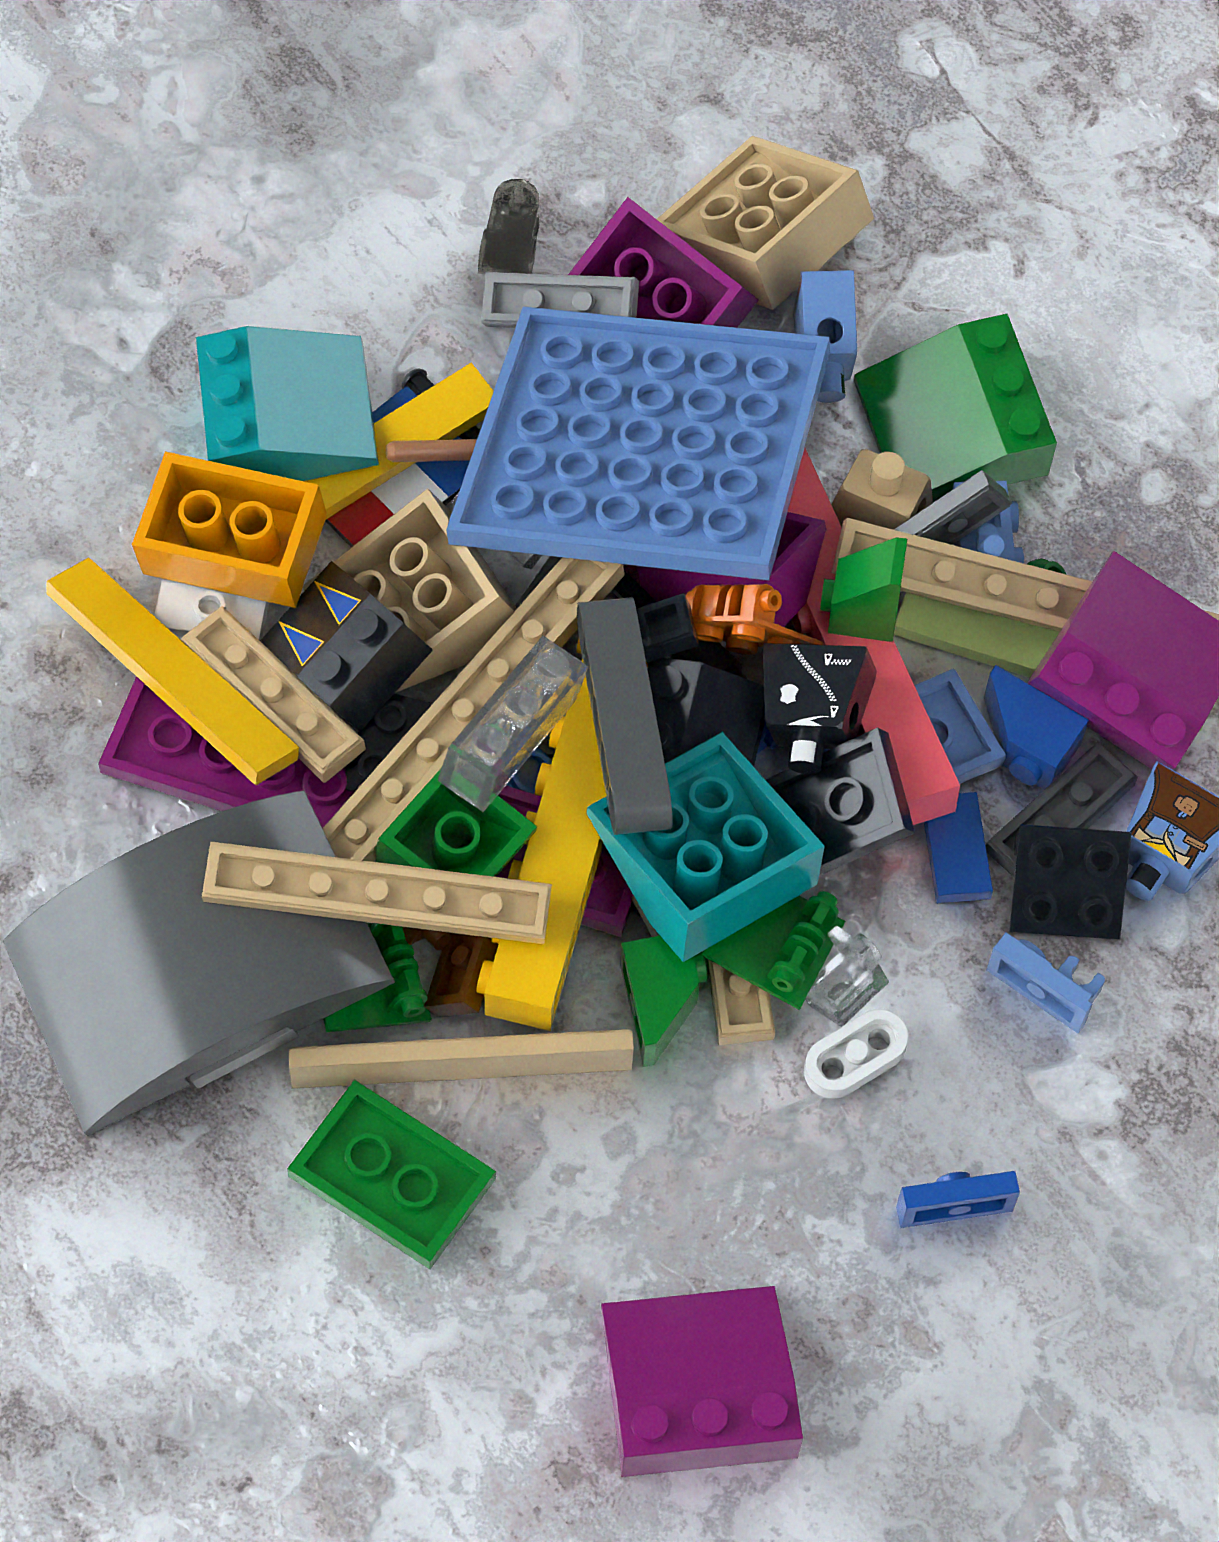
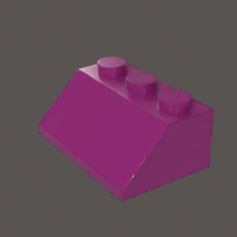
(790, 574)

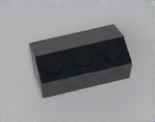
(701, 702)

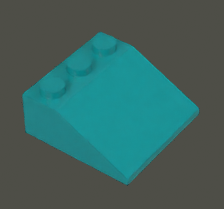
(286, 401)
(725, 859)

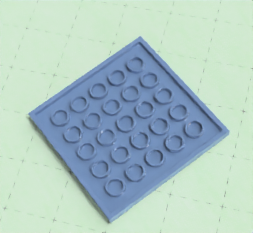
(642, 443)

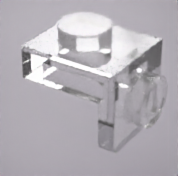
(848, 978)

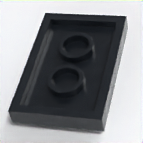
(853, 800)

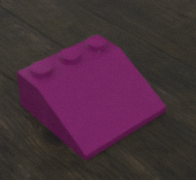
(672, 275)
(1135, 664)
(701, 1381)

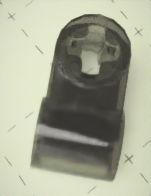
(512, 229)

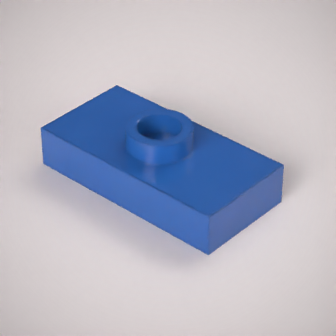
(957, 1198)

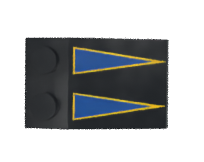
(346, 646)

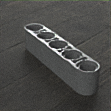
(624, 716)

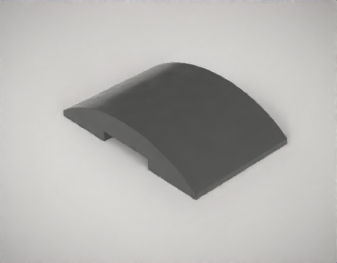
(155, 984)

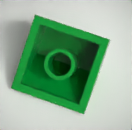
(453, 835)

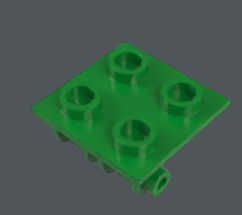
(783, 947)
(395, 1004)

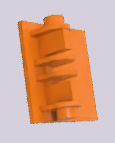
(741, 617)

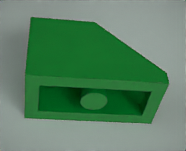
(866, 591)
(659, 992)

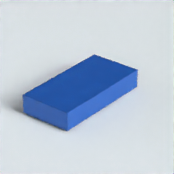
(959, 853)

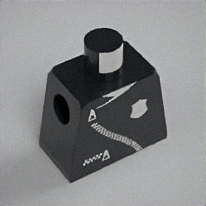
(815, 698)

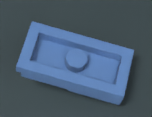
(1030, 974)

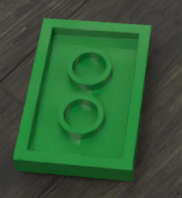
(392, 1174)

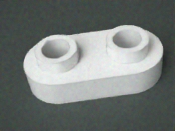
(853, 1055)

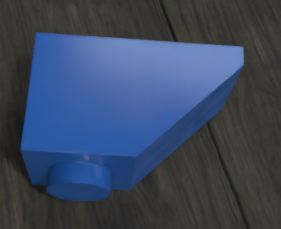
(1031, 728)

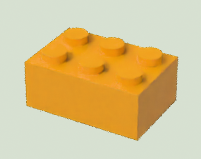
(230, 529)

